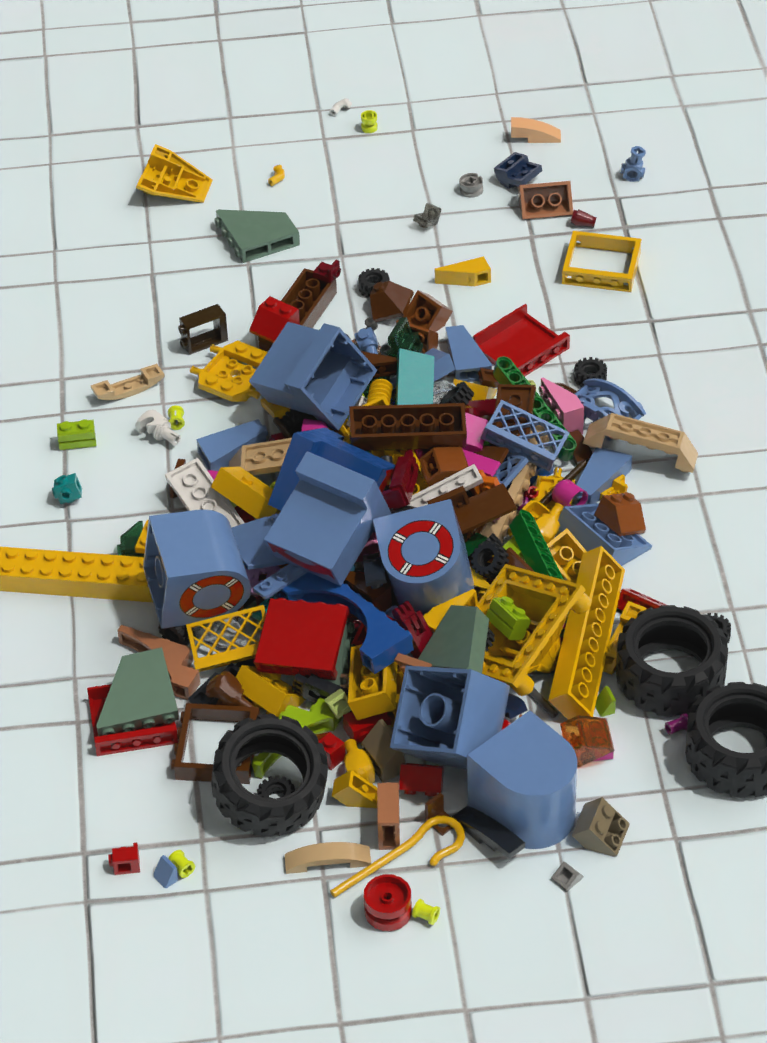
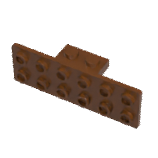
(480, 508)

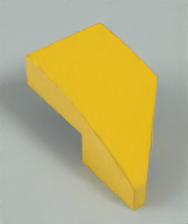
(618, 486)

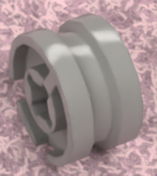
(471, 185)

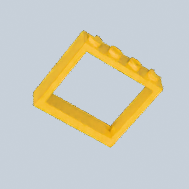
(598, 278)

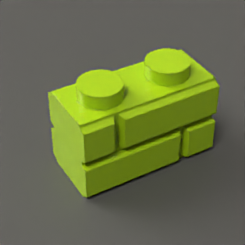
(76, 434)
(508, 618)

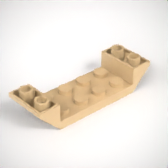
(644, 434)
(261, 457)

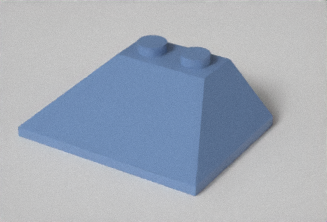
(252, 545)

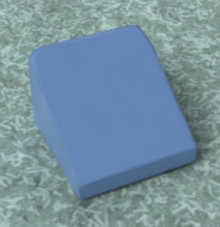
(166, 872)

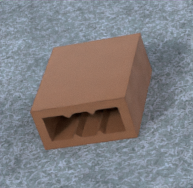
(388, 815)

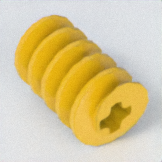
(379, 388)

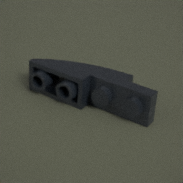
(374, 570)

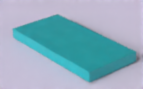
(414, 378)

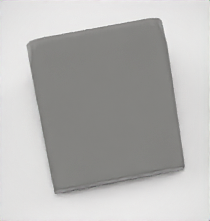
(566, 876)

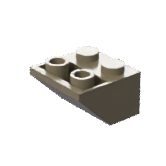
(384, 759)
(600, 828)

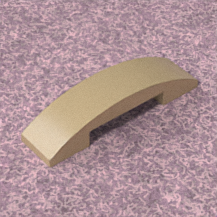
(129, 387)
(327, 854)

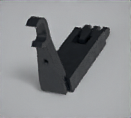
(314, 687)

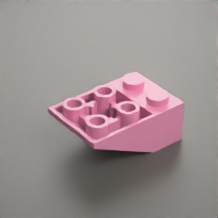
(563, 404)

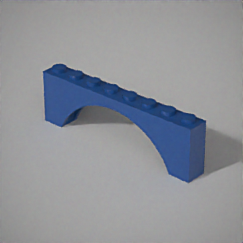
(383, 635)

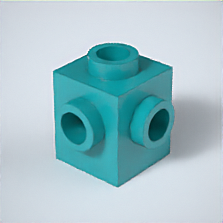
(67, 488)

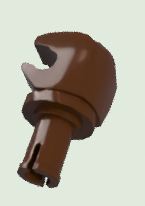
(227, 689)

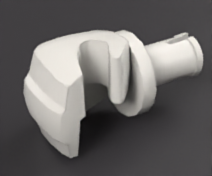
(158, 425)

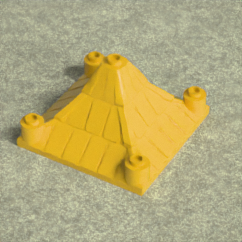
(547, 606)

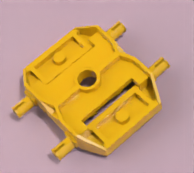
(218, 373)

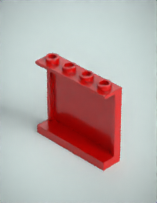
(522, 340)
(301, 638)
(138, 739)

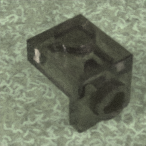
(429, 216)

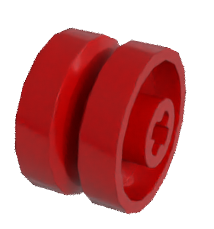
(387, 902)

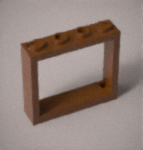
(209, 712)

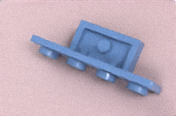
(278, 581)

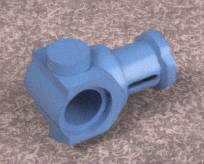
(633, 166)
(367, 340)

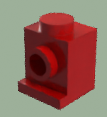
(125, 860)

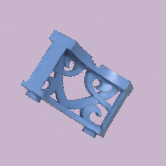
(623, 402)

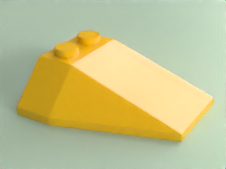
(173, 177)

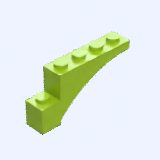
(318, 720)

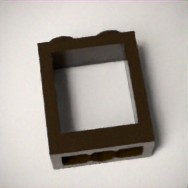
(204, 340)

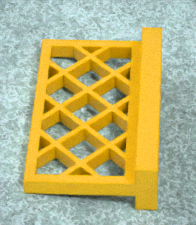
(229, 656)

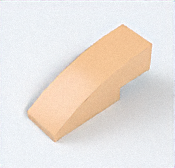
(534, 130)

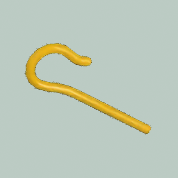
(405, 847)

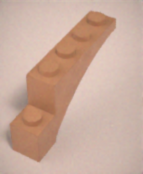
(178, 658)

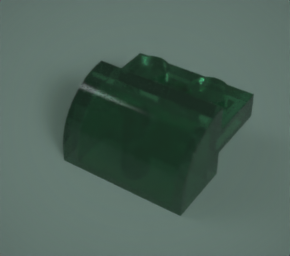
(403, 338)

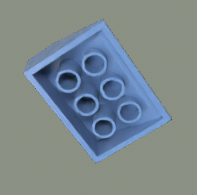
(594, 533)

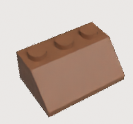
(545, 200)

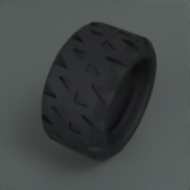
(670, 629)
(273, 736)
(719, 767)

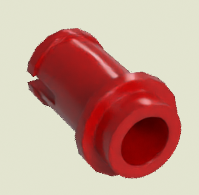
(530, 493)

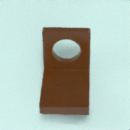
(435, 807)

